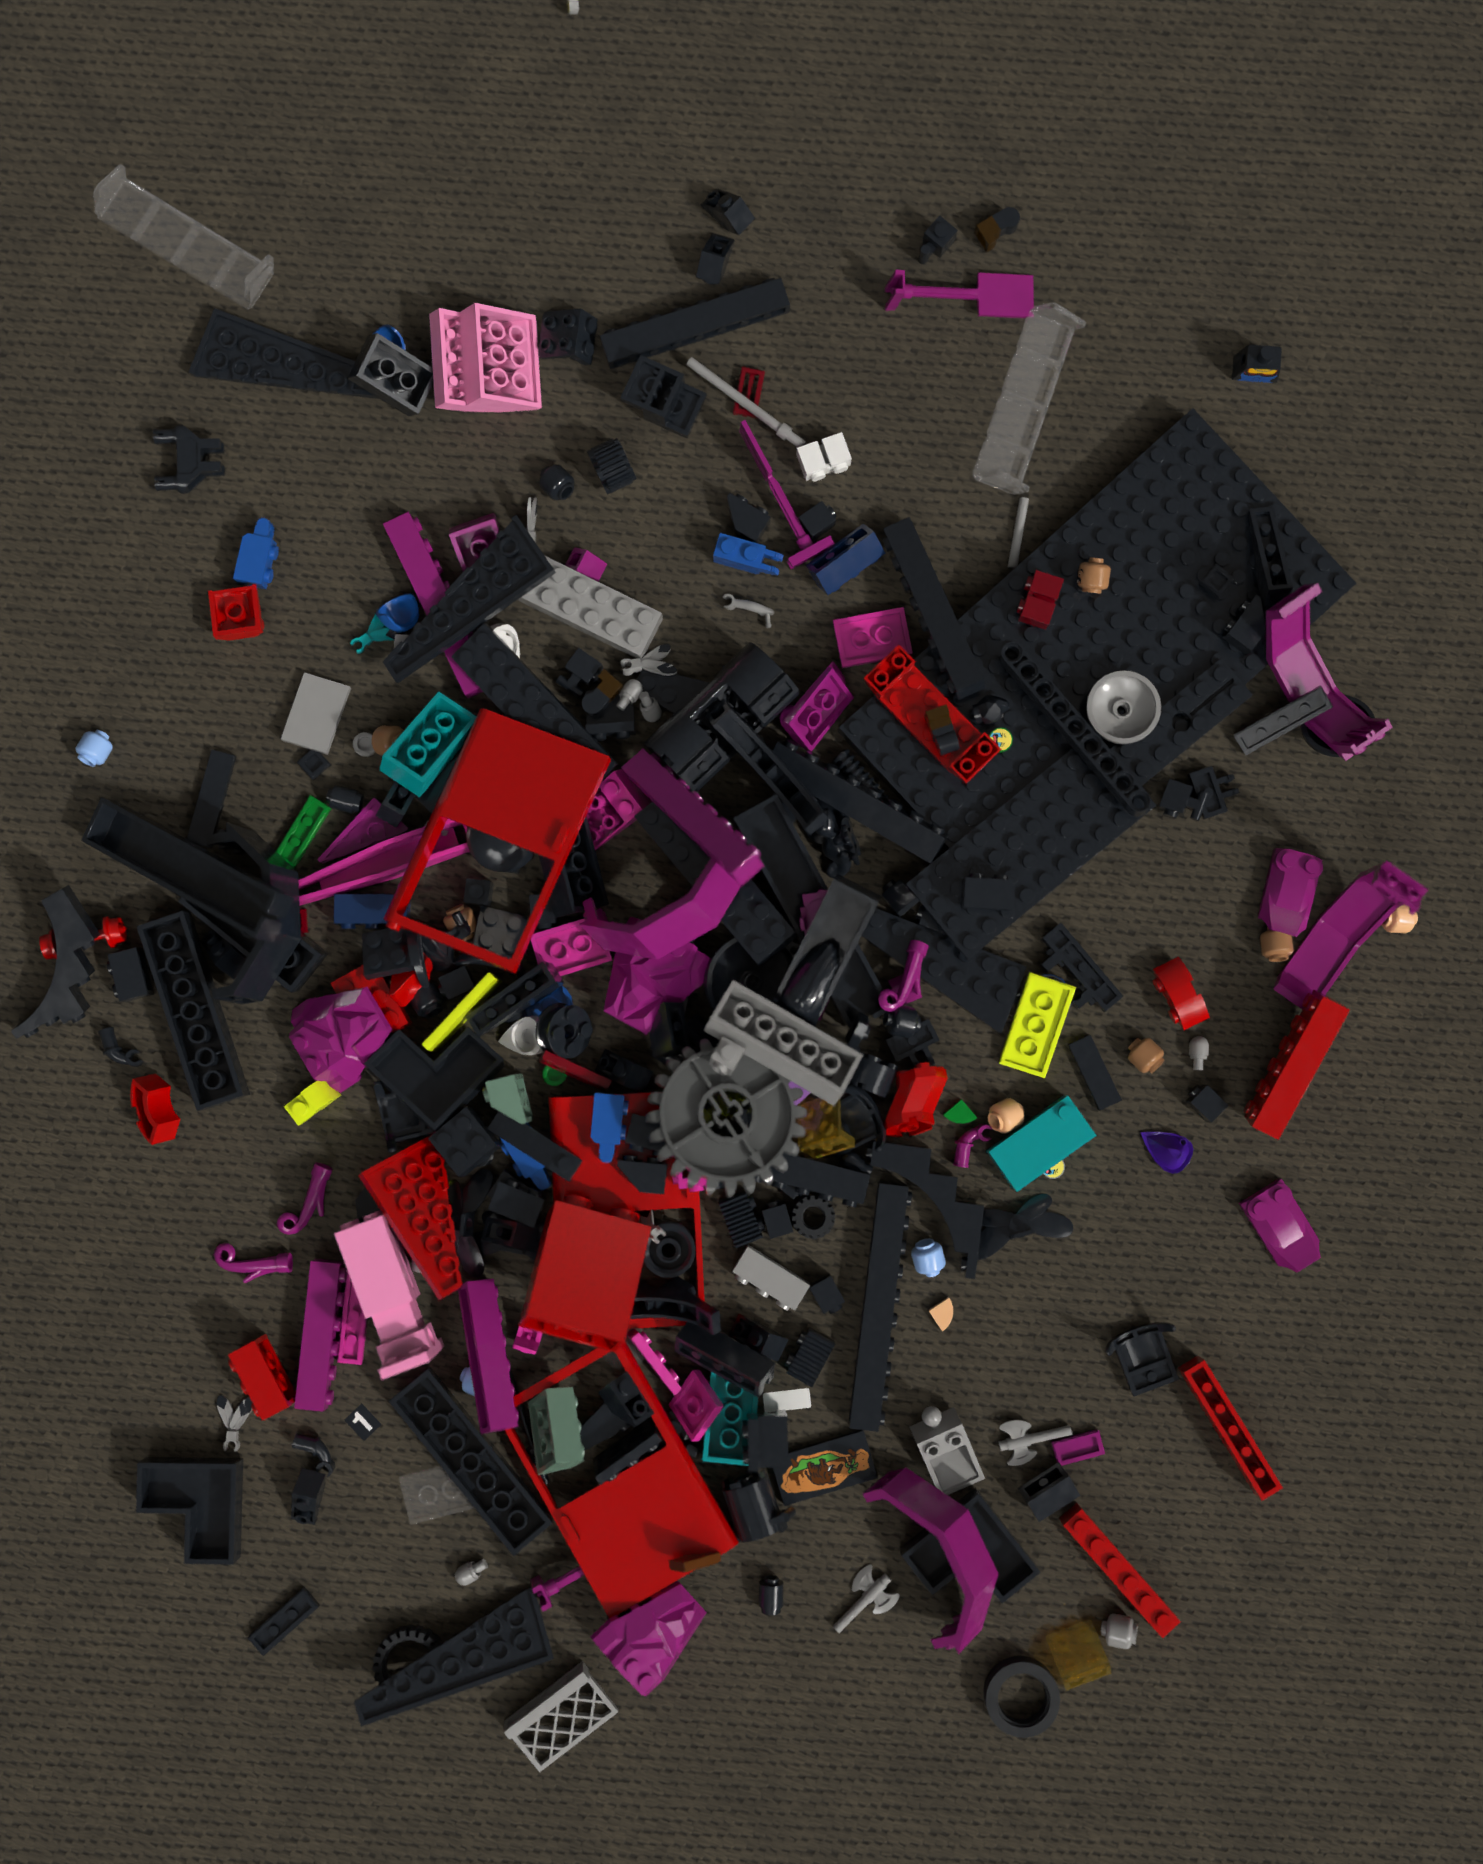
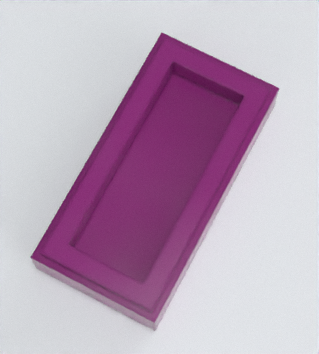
(1078, 1447)

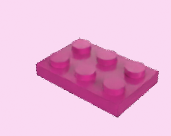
(871, 636)
(568, 948)

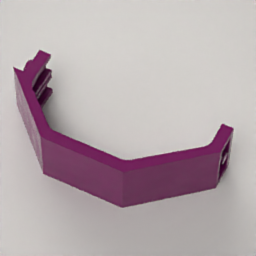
(1301, 669)
(670, 926)
(1345, 928)
(959, 1540)

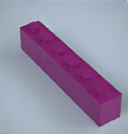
(319, 1335)
(487, 1356)

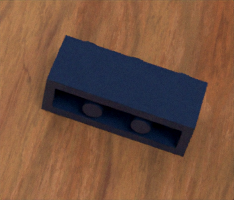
(845, 559)
(363, 910)

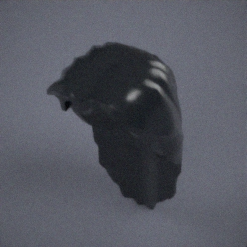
(811, 982)

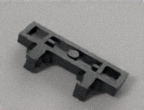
(1094, 983)

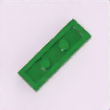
(303, 830)

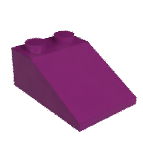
(473, 537)

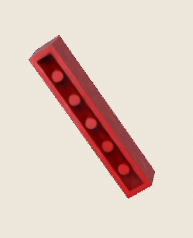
(1230, 1428)
(1119, 1570)

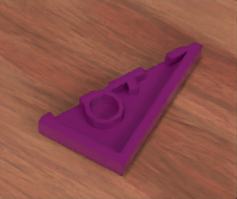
(361, 833)

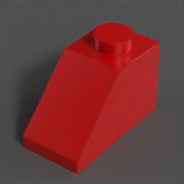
(406, 984)

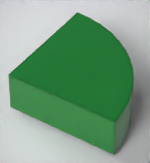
(960, 1113)

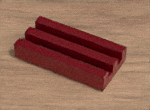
(737, 411)

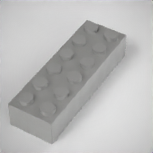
(595, 610)
(784, 1043)

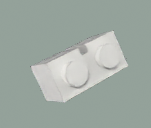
(822, 459)

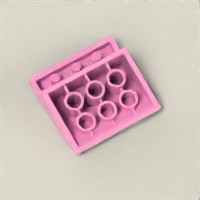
(485, 359)

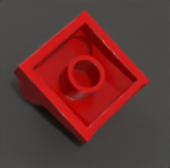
(235, 613)

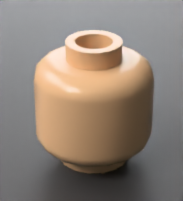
(1400, 921)
(1006, 1116)

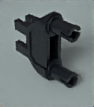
(190, 459)

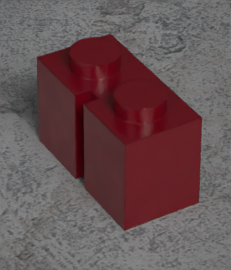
(1040, 599)

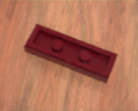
(574, 1071)

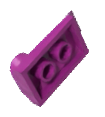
(817, 708)
(1289, 890)
(1282, 1226)

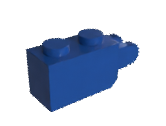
(744, 555)
(257, 556)
(607, 1123)
(527, 1166)

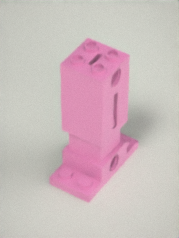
(387, 1293)

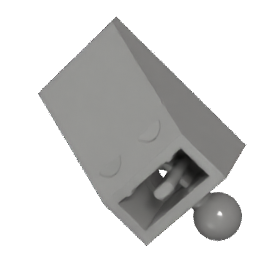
(946, 1450)

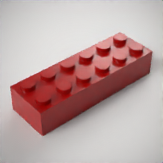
(1295, 1064)

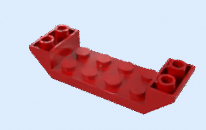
(910, 695)

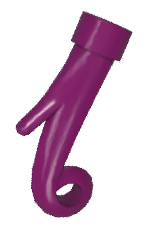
(911, 976)
(314, 1197)
(256, 1267)

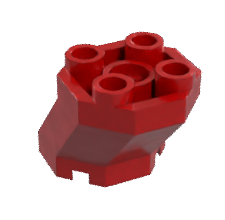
(915, 1100)

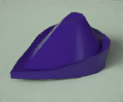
(1168, 1150)

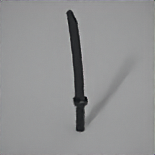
(530, 1449)

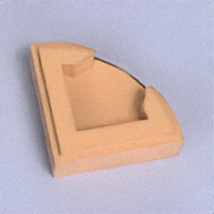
(942, 1313)

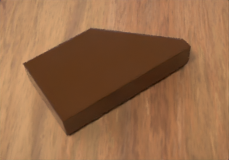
(694, 1561)

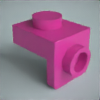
(682, 1183)
(527, 1340)

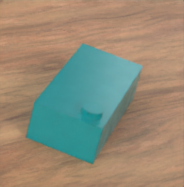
(427, 744)
(1041, 1143)
(724, 1436)

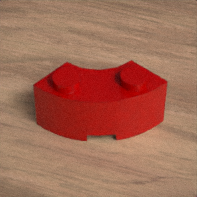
(1185, 1005)
(154, 1108)

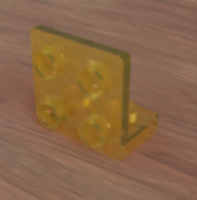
(823, 1129)
(1078, 1654)

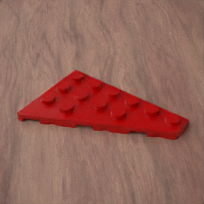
(416, 1204)

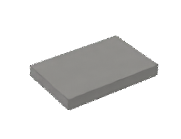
(315, 713)

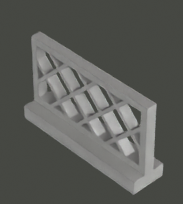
(543, 1705)

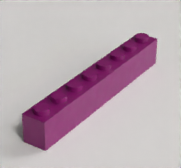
(426, 580)
(694, 818)

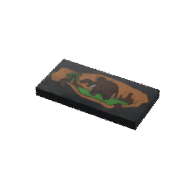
(825, 1467)

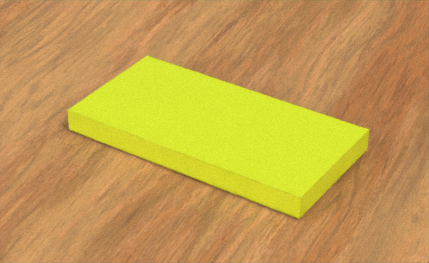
(457, 1017)
(1037, 1024)

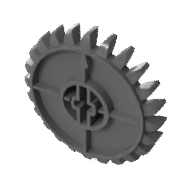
(732, 1157)

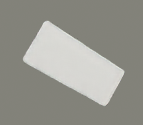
(787, 1400)

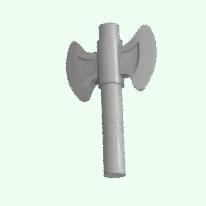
(1019, 1440)
(873, 1592)

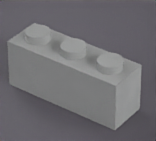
(770, 1278)

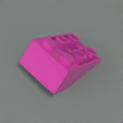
(614, 807)

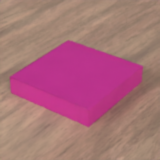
(696, 1405)

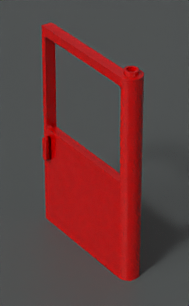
(514, 788)
(607, 1184)
(642, 1515)

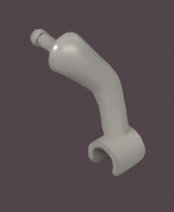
(751, 606)

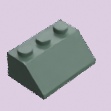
(509, 1097)
(555, 1430)

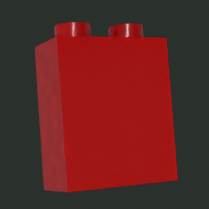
(586, 1274)

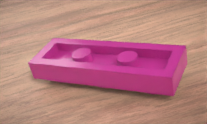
(655, 1360)

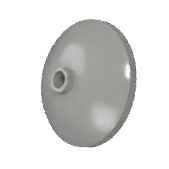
(1132, 693)

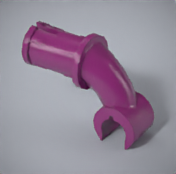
(965, 1143)

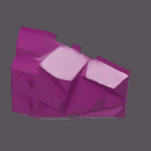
(643, 983)
(338, 1035)
(651, 1636)

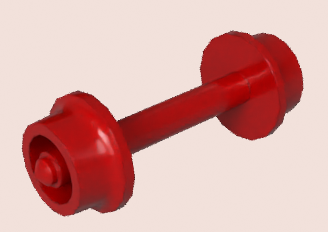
(113, 931)

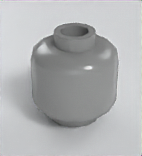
(1119, 1631)

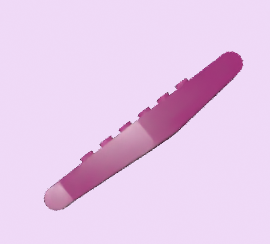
(379, 863)

